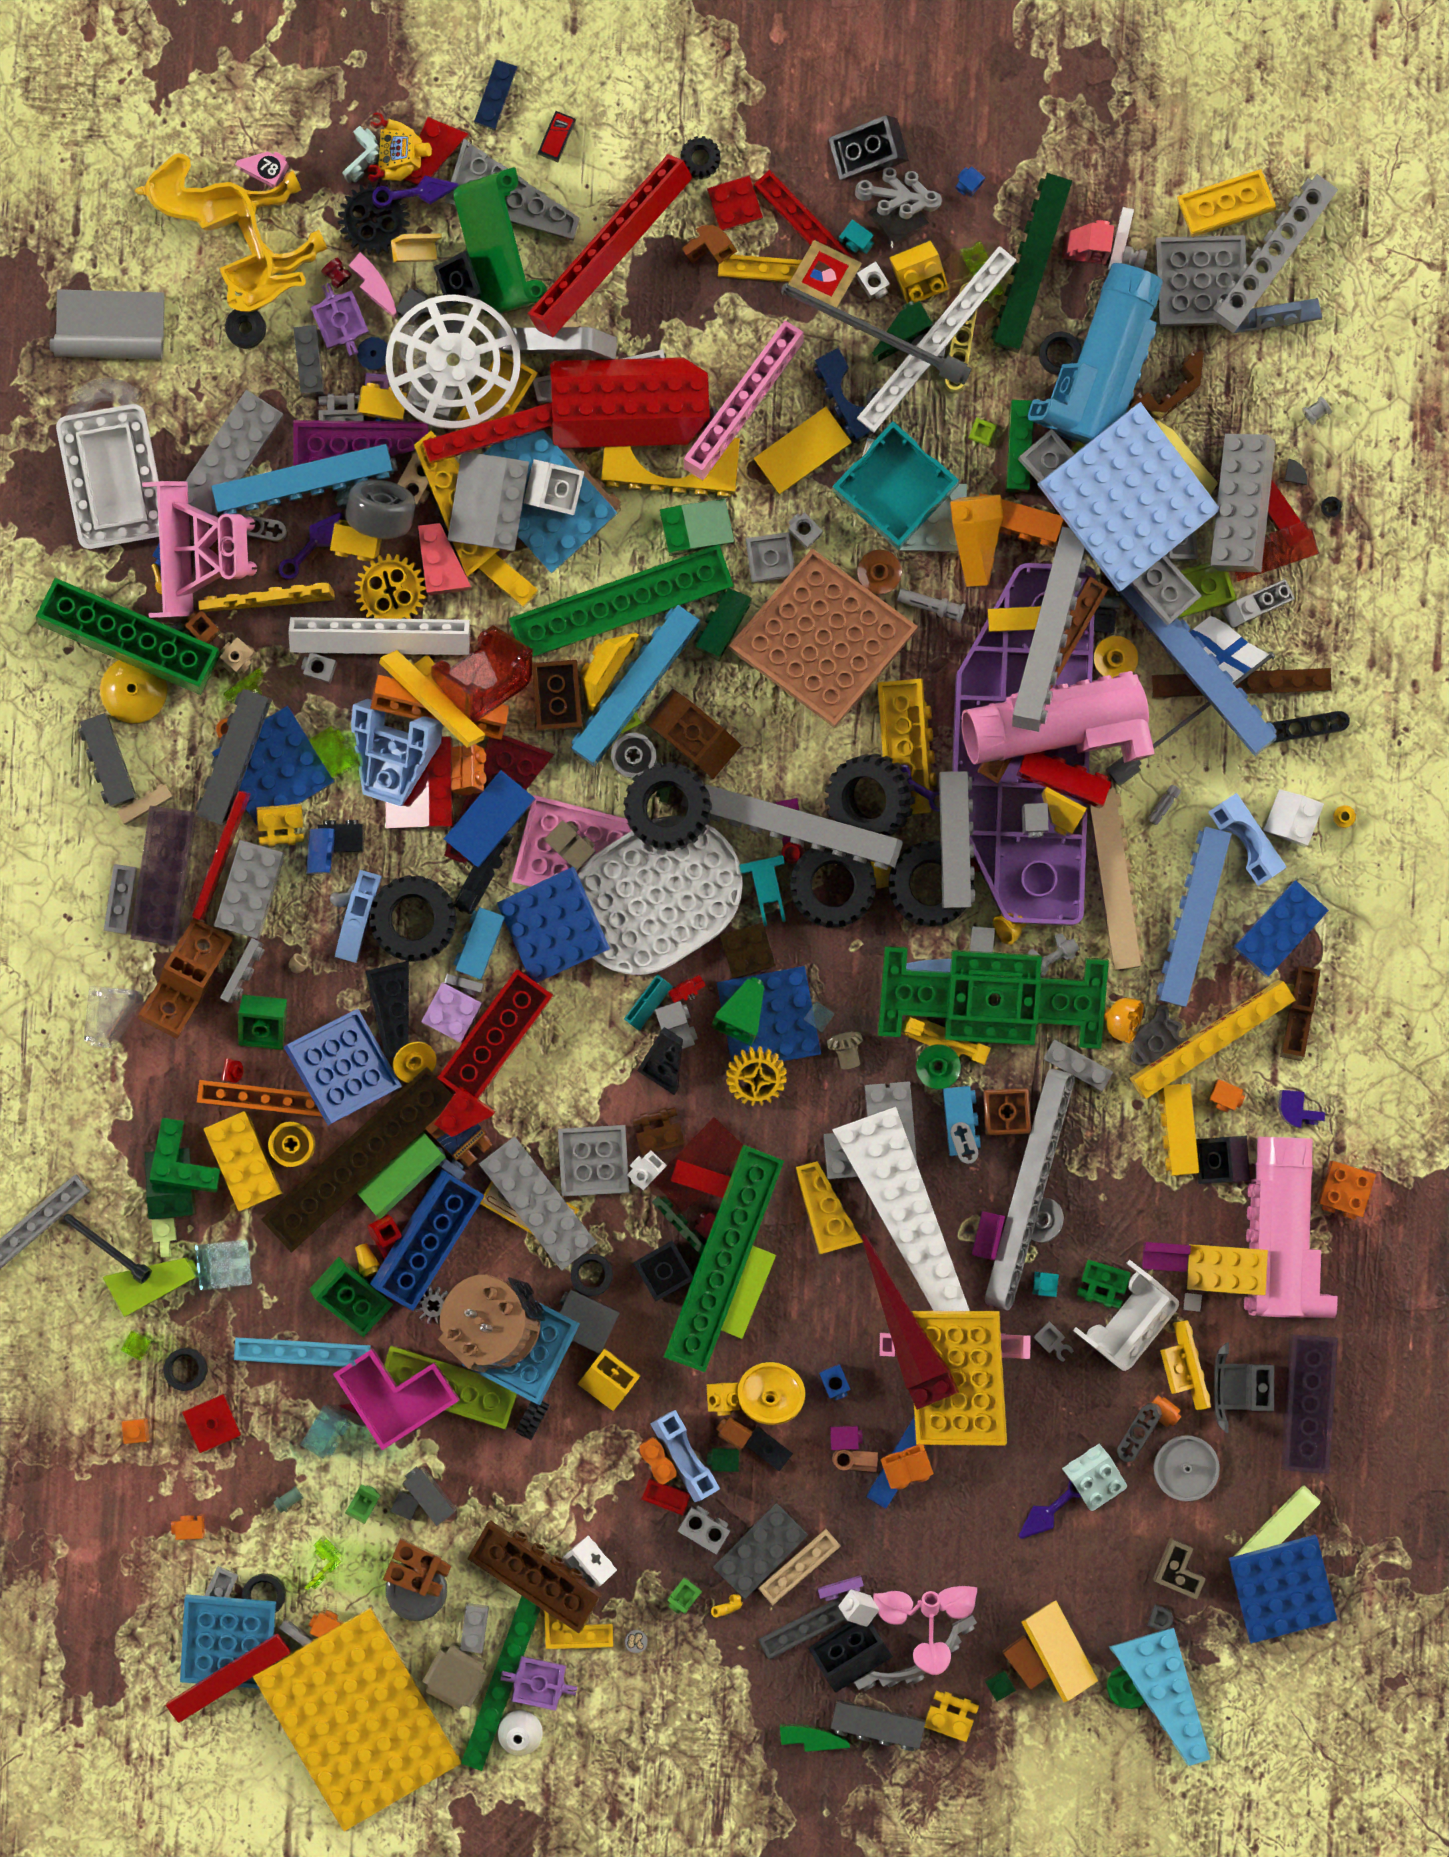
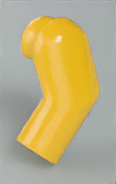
(727, 1608)

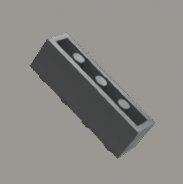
(108, 760)
(877, 1724)

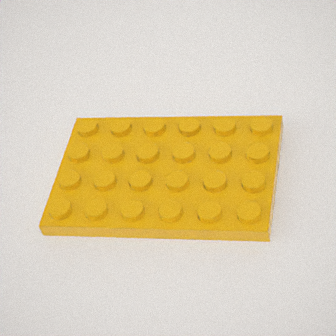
(973, 1353)

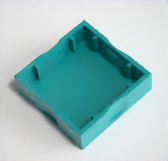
(895, 486)

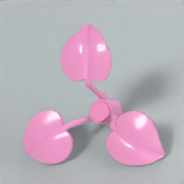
(957, 1602)

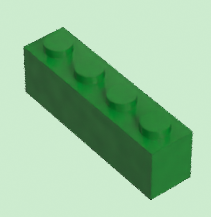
(1018, 442)

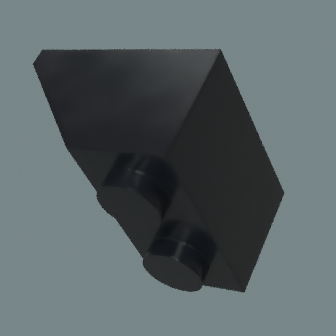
(458, 278)
(1223, 1159)

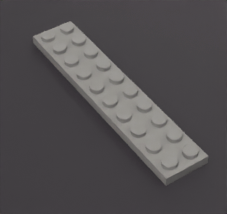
(1162, 584)

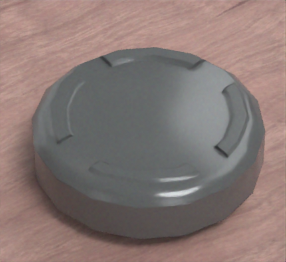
(414, 1605)

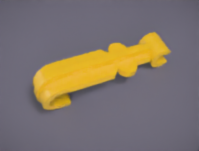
(932, 1034)

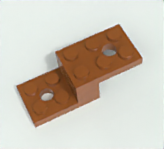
(185, 978)

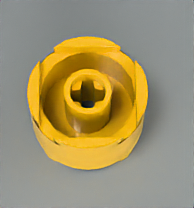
(281, 1136)

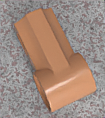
(857, 1460)

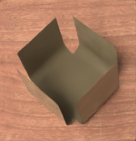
(455, 1677)

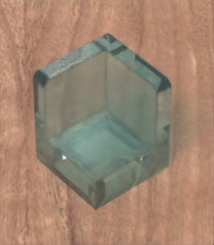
(819, 1016)

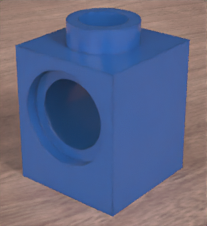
(835, 1371)

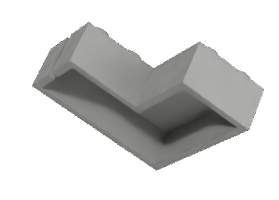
(877, 1099)

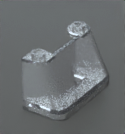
(110, 1014)

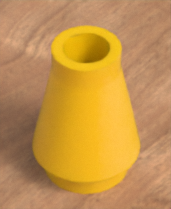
(367, 1261)

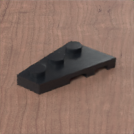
(664, 1061)

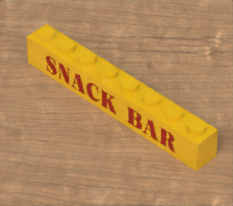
(1212, 1039)

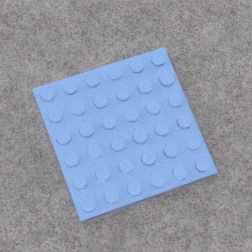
(1129, 496)

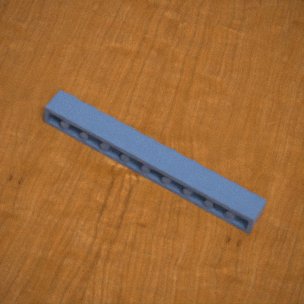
(1205, 674)

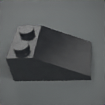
(868, 148)

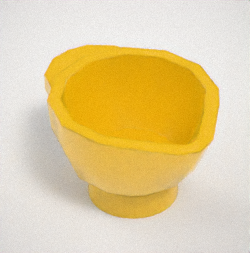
(1007, 931)

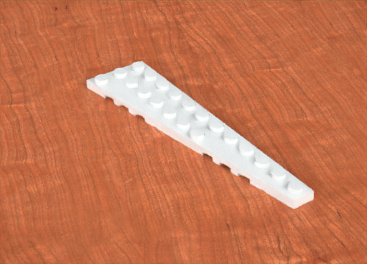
(893, 1182)

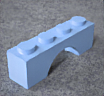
(1262, 857)
(693, 1473)

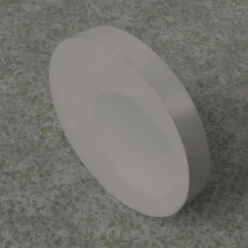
(1186, 1468)

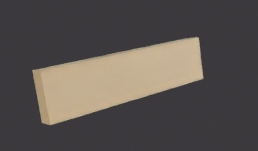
(799, 1566)

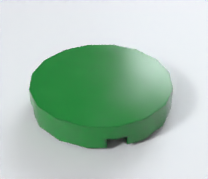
(1117, 1686)

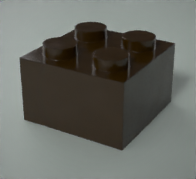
(747, 951)

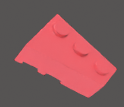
(1089, 243)
(440, 563)

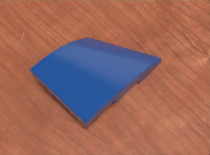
(320, 851)

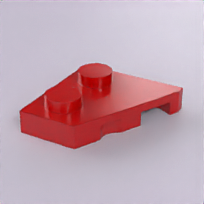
(462, 1113)

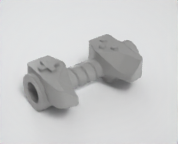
(1066, 950)

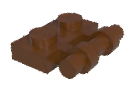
(659, 1138)

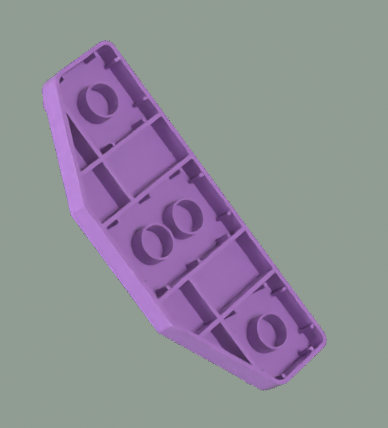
(1024, 875)

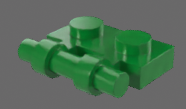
(1107, 1277)

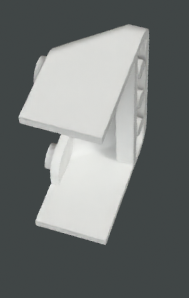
(1135, 1322)

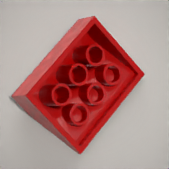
(431, 798)

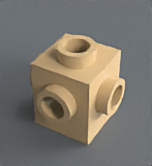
(239, 648)

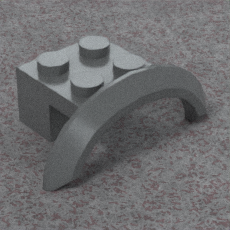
(1241, 1387)

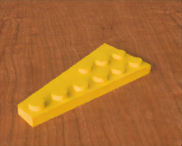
(443, 481)

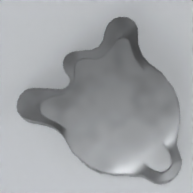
(1156, 1038)

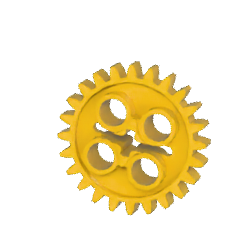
(410, 583)

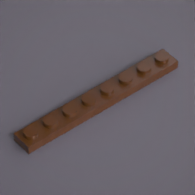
(1256, 683)

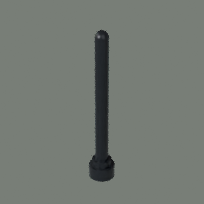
(139, 1272)

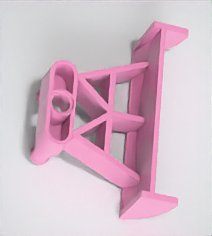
(176, 548)

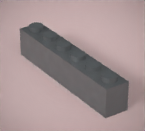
(234, 756)

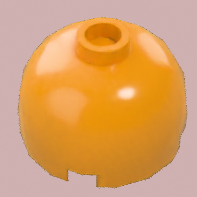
(1123, 1018)

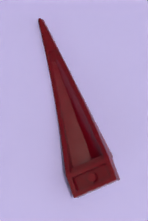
(920, 1363)

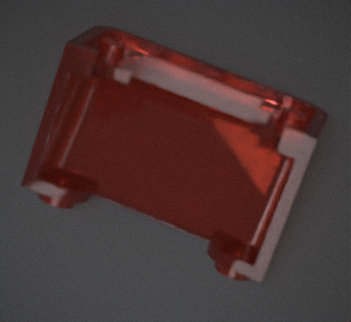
(487, 675)

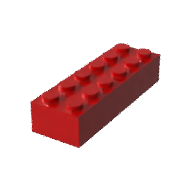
(496, 1035)

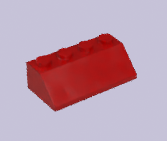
(1064, 778)

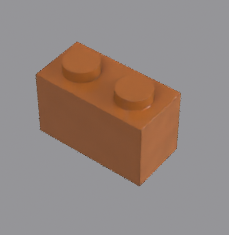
(1026, 1661)

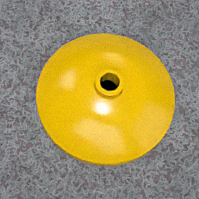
(135, 706)
(771, 1382)

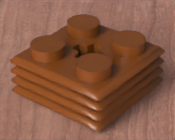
(995, 1102)

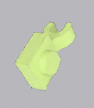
(164, 1232)

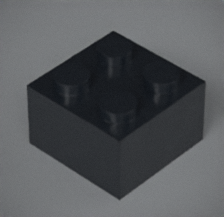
(663, 1270)

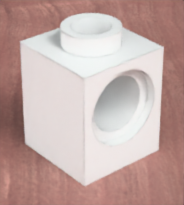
(873, 271)

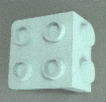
(367, 158)
(1095, 1477)

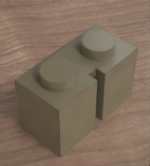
(570, 844)

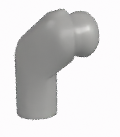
(341, 899)

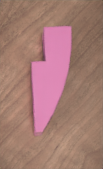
(373, 284)

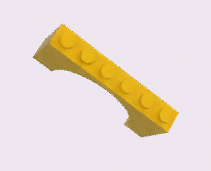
(624, 469)

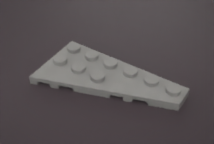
(525, 205)

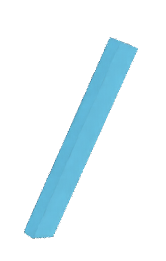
(297, 1352)

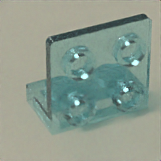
(223, 1264)

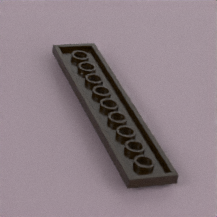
(358, 1160)

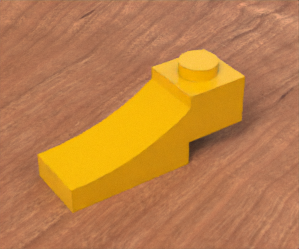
(509, 580)

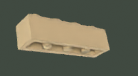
(141, 806)

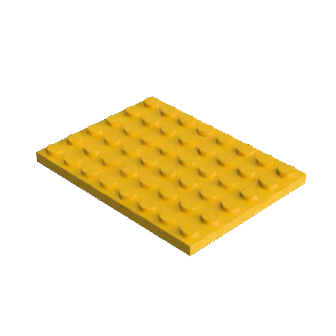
(357, 1719)

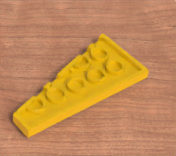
(274, 597)

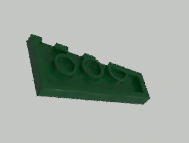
(680, 1223)

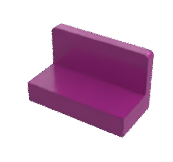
(988, 1235)
(1165, 1256)

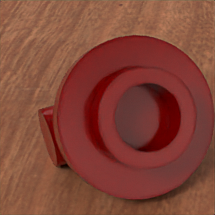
(232, 1071)

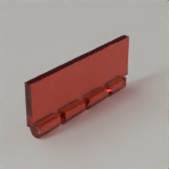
(1285, 549)

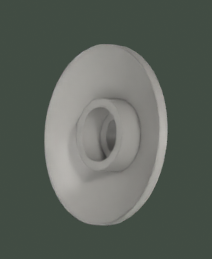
(1051, 1210)

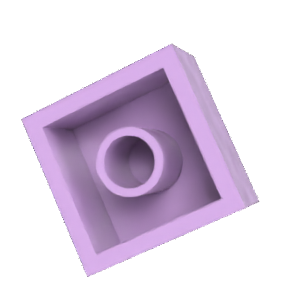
(452, 1012)

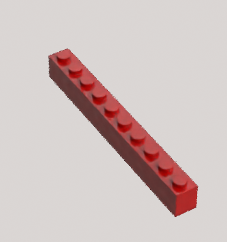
(610, 245)

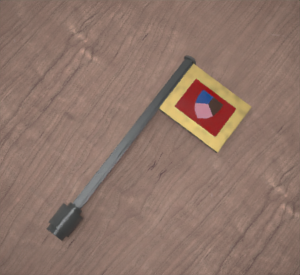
(822, 283)

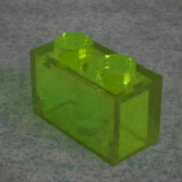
(333, 752)

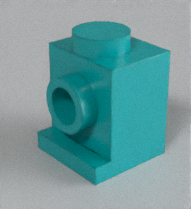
(857, 237)
(1045, 1284)

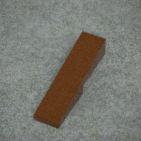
(1300, 1013)

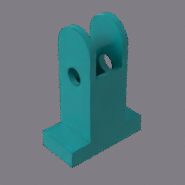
(765, 882)

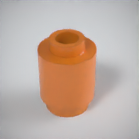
(1169, 1411)

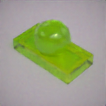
(249, 682)

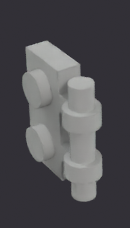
(339, 415)

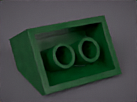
(723, 623)

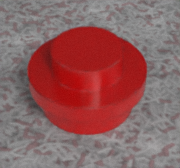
(792, 852)

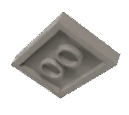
(243, 971)

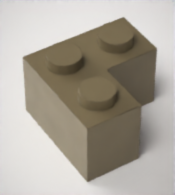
(1172, 1570)

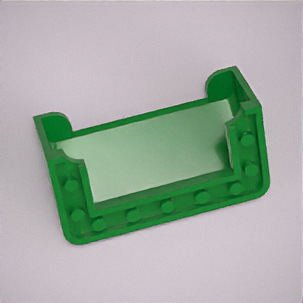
(493, 244)

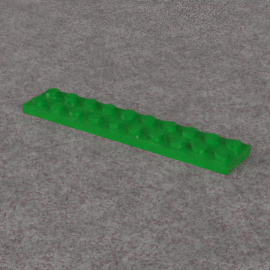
(623, 601)
(724, 1258)

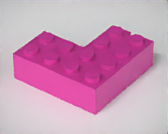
(393, 1409)

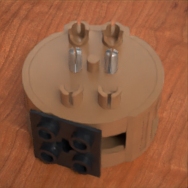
(490, 1322)

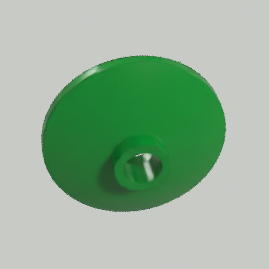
(938, 1078)

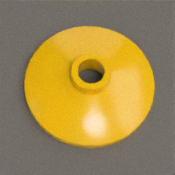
(1115, 646)
(408, 1070)

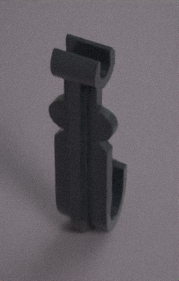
(480, 878)

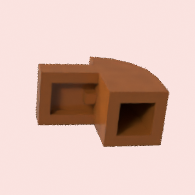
(710, 239)

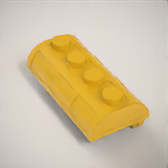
(525, 379)

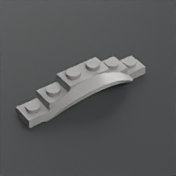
(914, 1673)

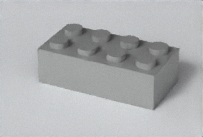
(249, 889)

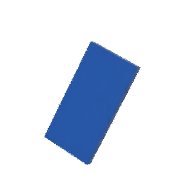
(489, 818)

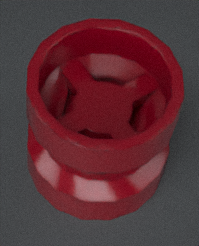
(336, 272)

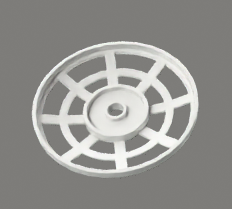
(449, 375)

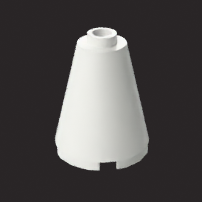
(523, 1724)

